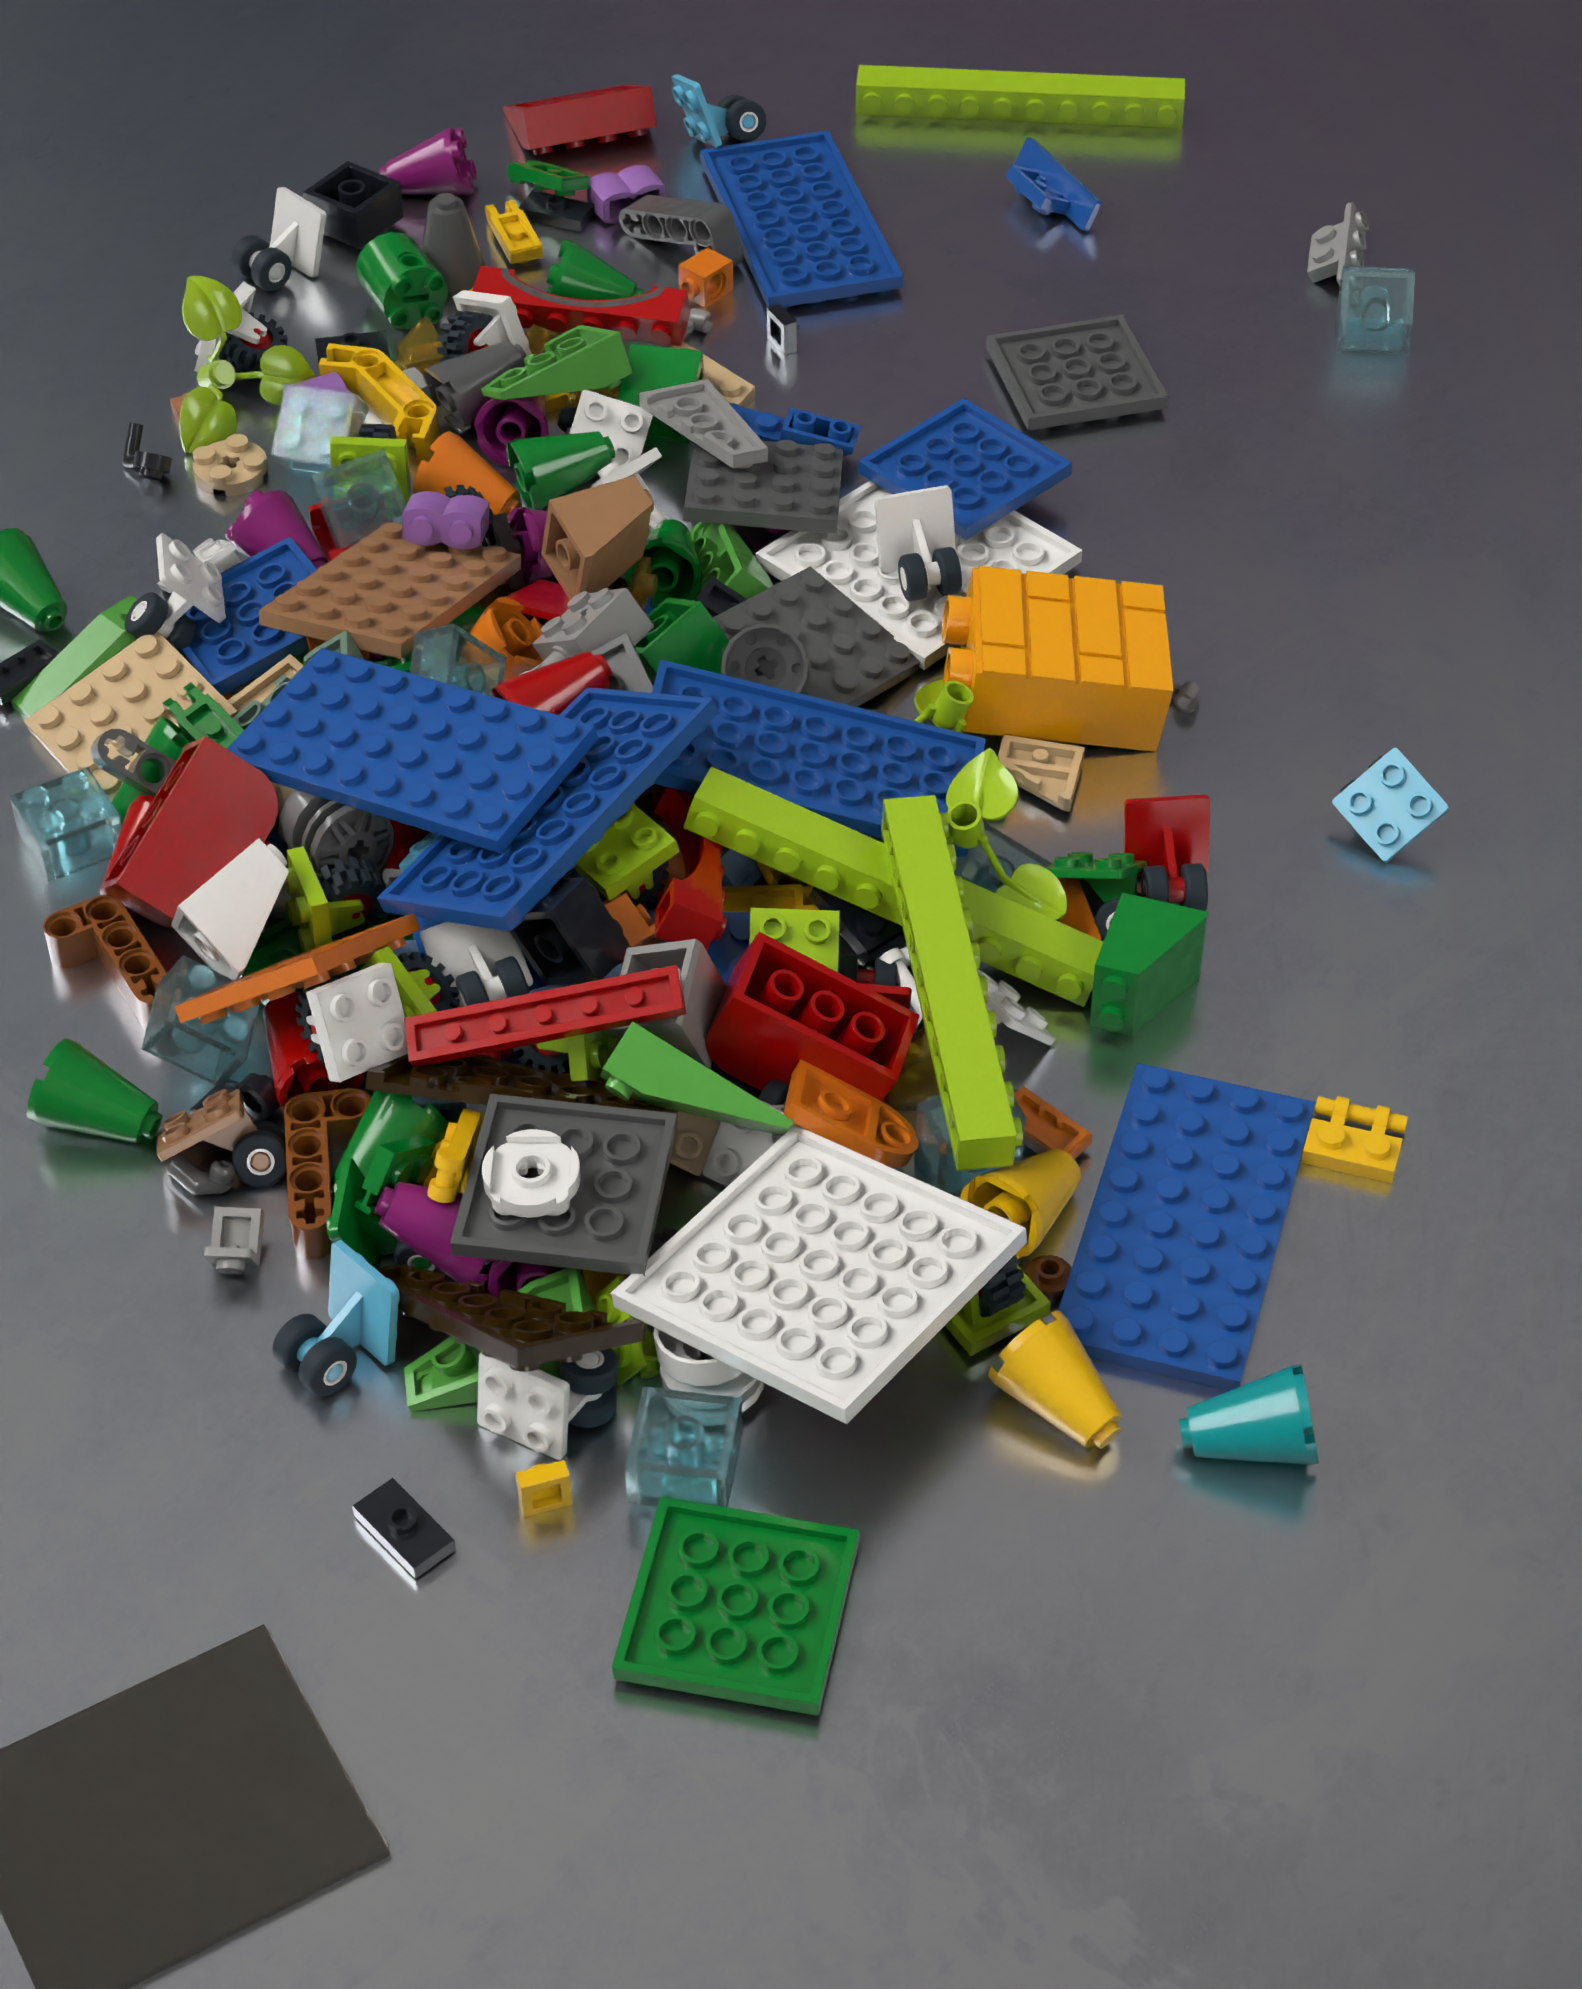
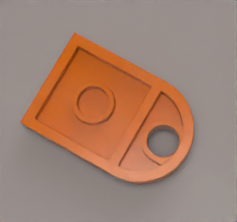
(848, 1116)

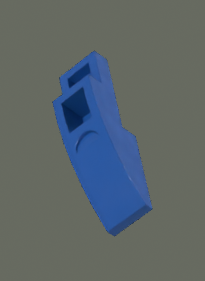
(801, 428)

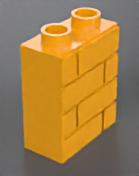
(1061, 657)

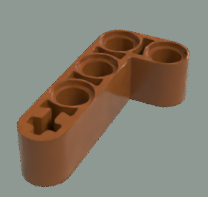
(107, 932)
(314, 1129)

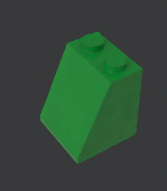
(682, 635)
(1145, 962)

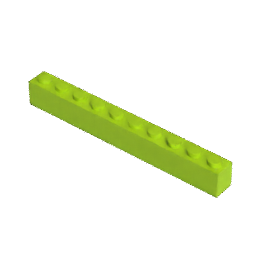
(1020, 96)
(859, 873)
(948, 985)

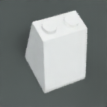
(231, 909)

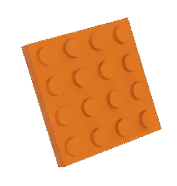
(297, 971)

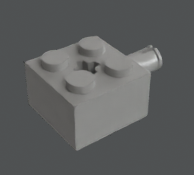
(591, 623)

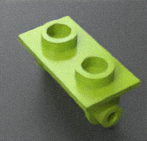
(632, 1357)

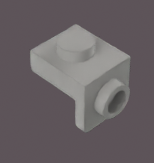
(235, 1239)

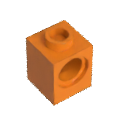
(706, 277)

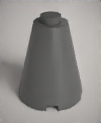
(452, 242)
(460, 379)

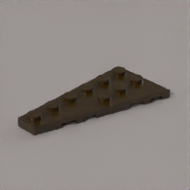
(478, 1076)
(509, 1327)

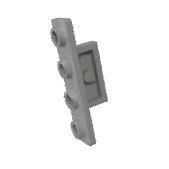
(1338, 246)

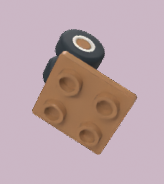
(224, 1121)

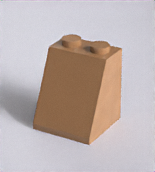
(596, 534)

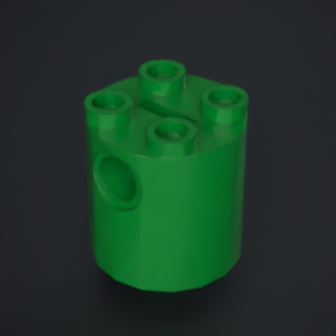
(402, 280)

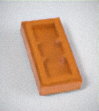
(1049, 1128)

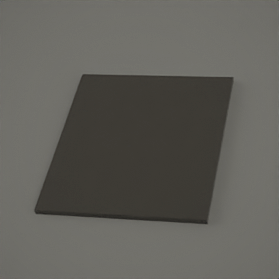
(172, 1819)

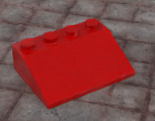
(582, 117)

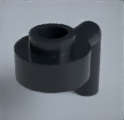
(150, 464)
(257, 1092)

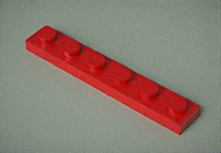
(545, 1016)

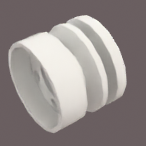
(695, 1371)

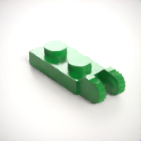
(547, 177)
(204, 718)

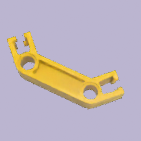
(386, 393)

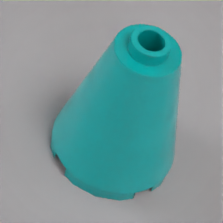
(1255, 1422)

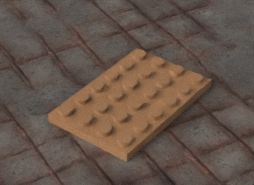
(389, 591)

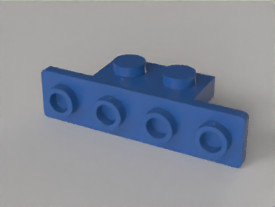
(1052, 185)

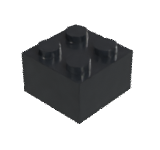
(356, 203)
(571, 935)

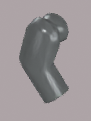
(199, 1182)

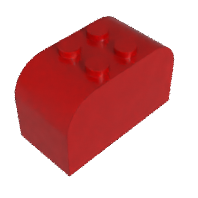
(192, 829)
(796, 1009)

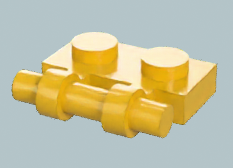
(1353, 1149)

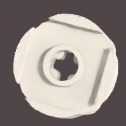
(536, 1196)

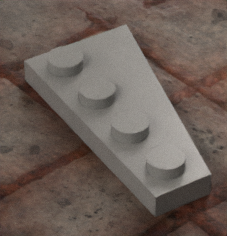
(707, 420)

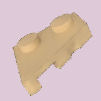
(1043, 768)

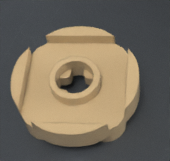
(213, 465)

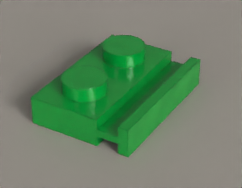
(396, 1161)

